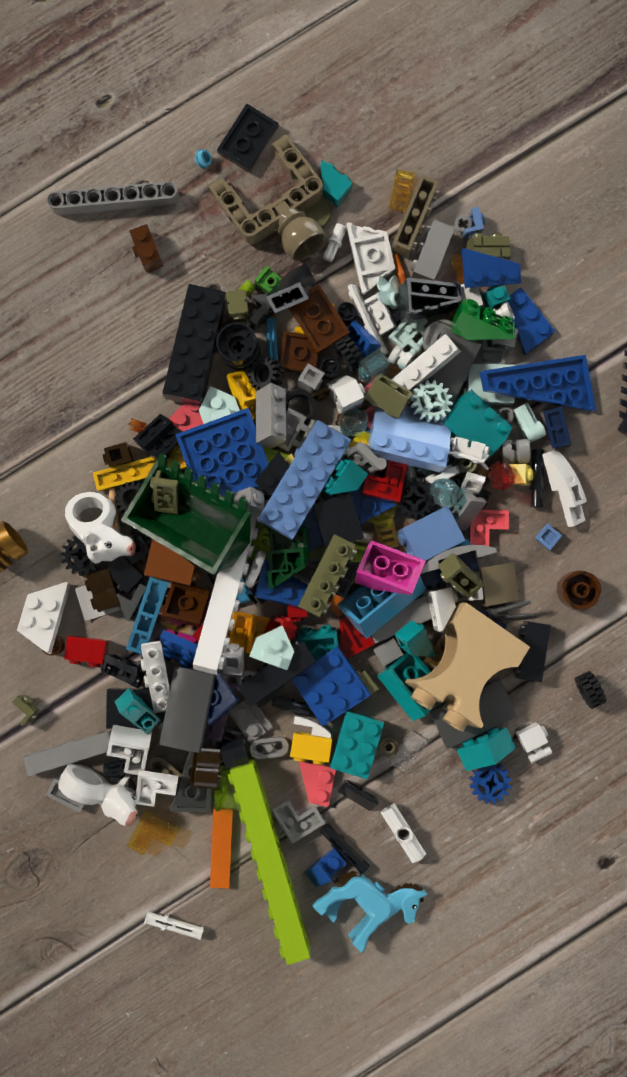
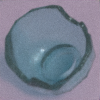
(353, 422)
(445, 492)

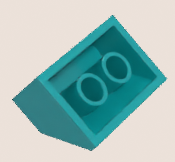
(477, 422)
(394, 680)

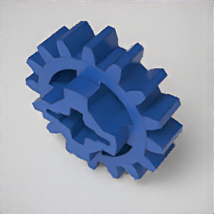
(489, 790)

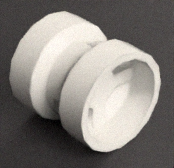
(505, 309)
(400, 357)

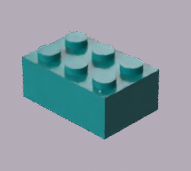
(356, 744)

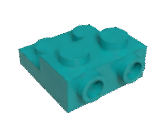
(319, 640)

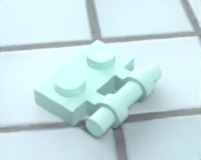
(406, 332)

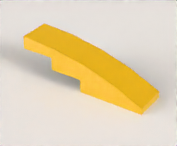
(243, 392)

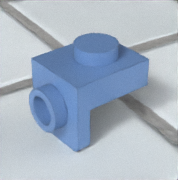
(477, 223)

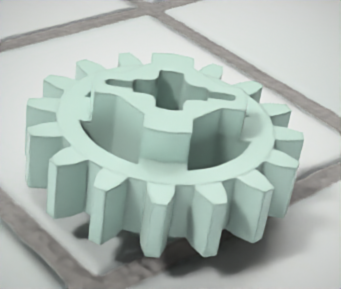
(422, 398)

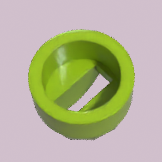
(249, 287)

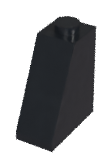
(291, 289)

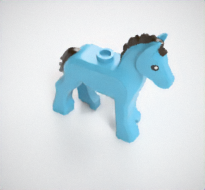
(373, 901)

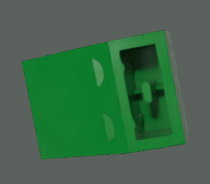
(481, 323)

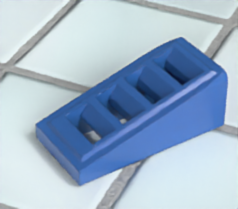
(370, 342)

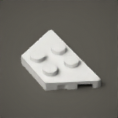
(370, 254)
(43, 615)

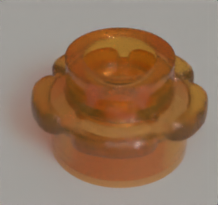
(136, 425)

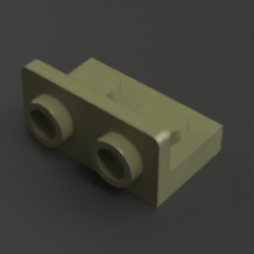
(165, 494)

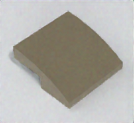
(499, 583)

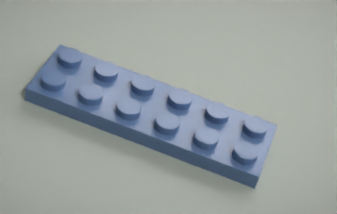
(304, 479)

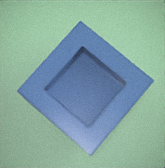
(548, 536)

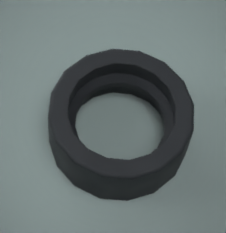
(306, 395)

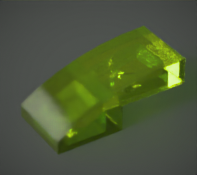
(221, 793)

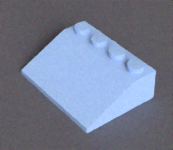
(410, 439)

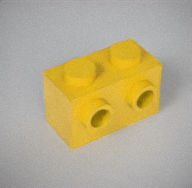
(310, 747)

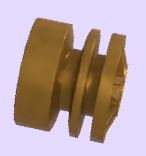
(10, 545)

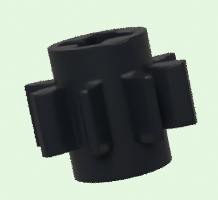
(114, 769)

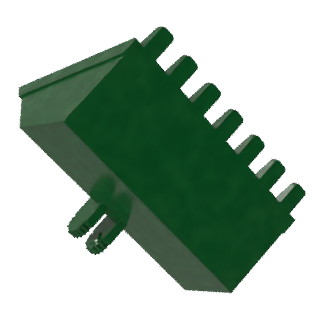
(208, 526)

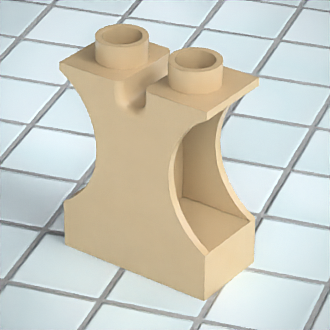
(471, 656)

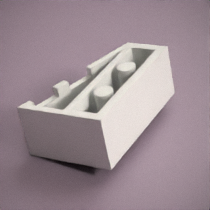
(346, 393)

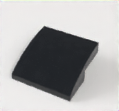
(158, 438)

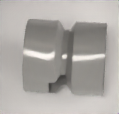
(515, 452)

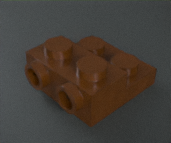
(184, 604)

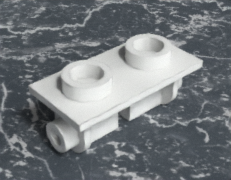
(476, 453)

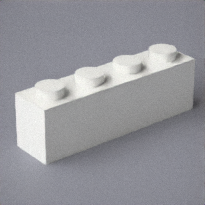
(427, 363)

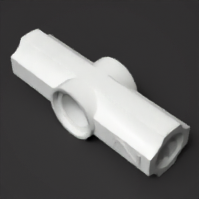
(410, 842)

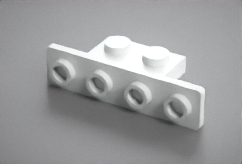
(374, 314)
(156, 678)

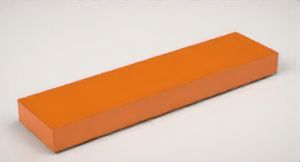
(221, 848)

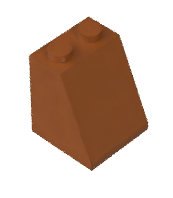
(170, 566)

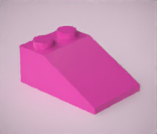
(388, 569)

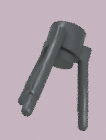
(500, 610)

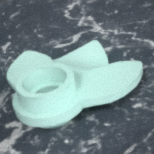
(389, 291)

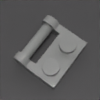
(361, 454)

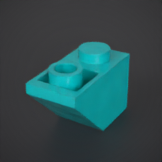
(335, 185)
(345, 478)
(415, 640)
(137, 711)

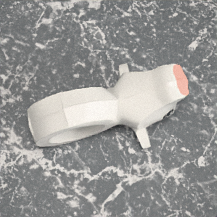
(99, 537)
(91, 788)

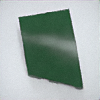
(286, 555)

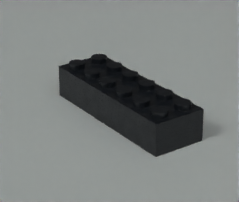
(195, 345)

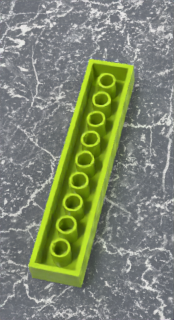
(270, 862)

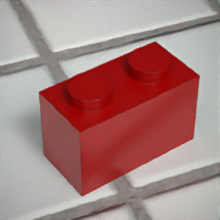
(86, 649)

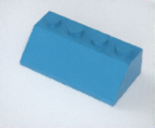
(373, 608)

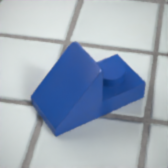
(323, 869)

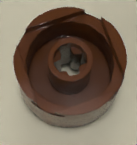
(586, 597)

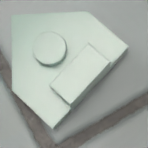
(217, 405)
(273, 648)

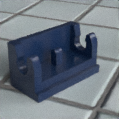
(557, 428)

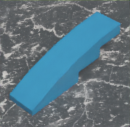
(147, 614)

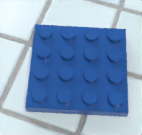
(224, 452)

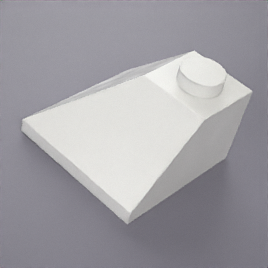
(441, 606)

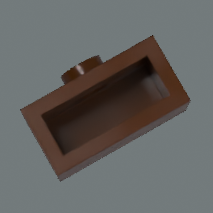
(145, 248)

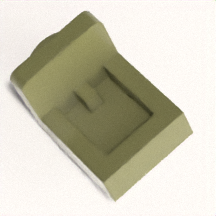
(26, 705)

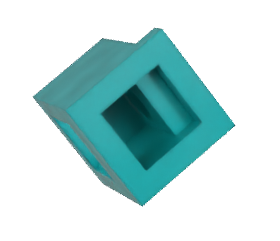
(496, 297)

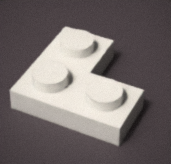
(151, 783)

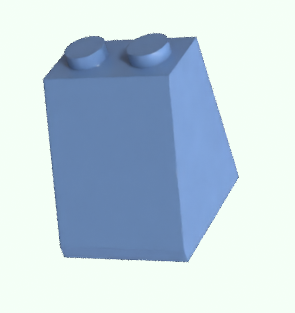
(431, 535)

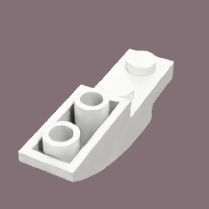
(564, 480)

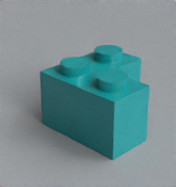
(487, 749)

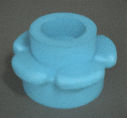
(203, 158)

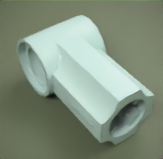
(530, 427)

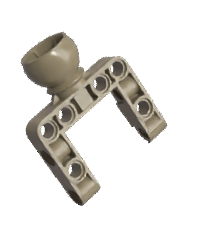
(300, 234)

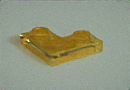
(152, 827)

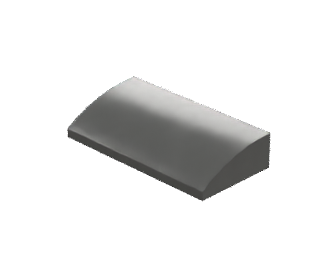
(456, 370)
(187, 709)
(494, 710)

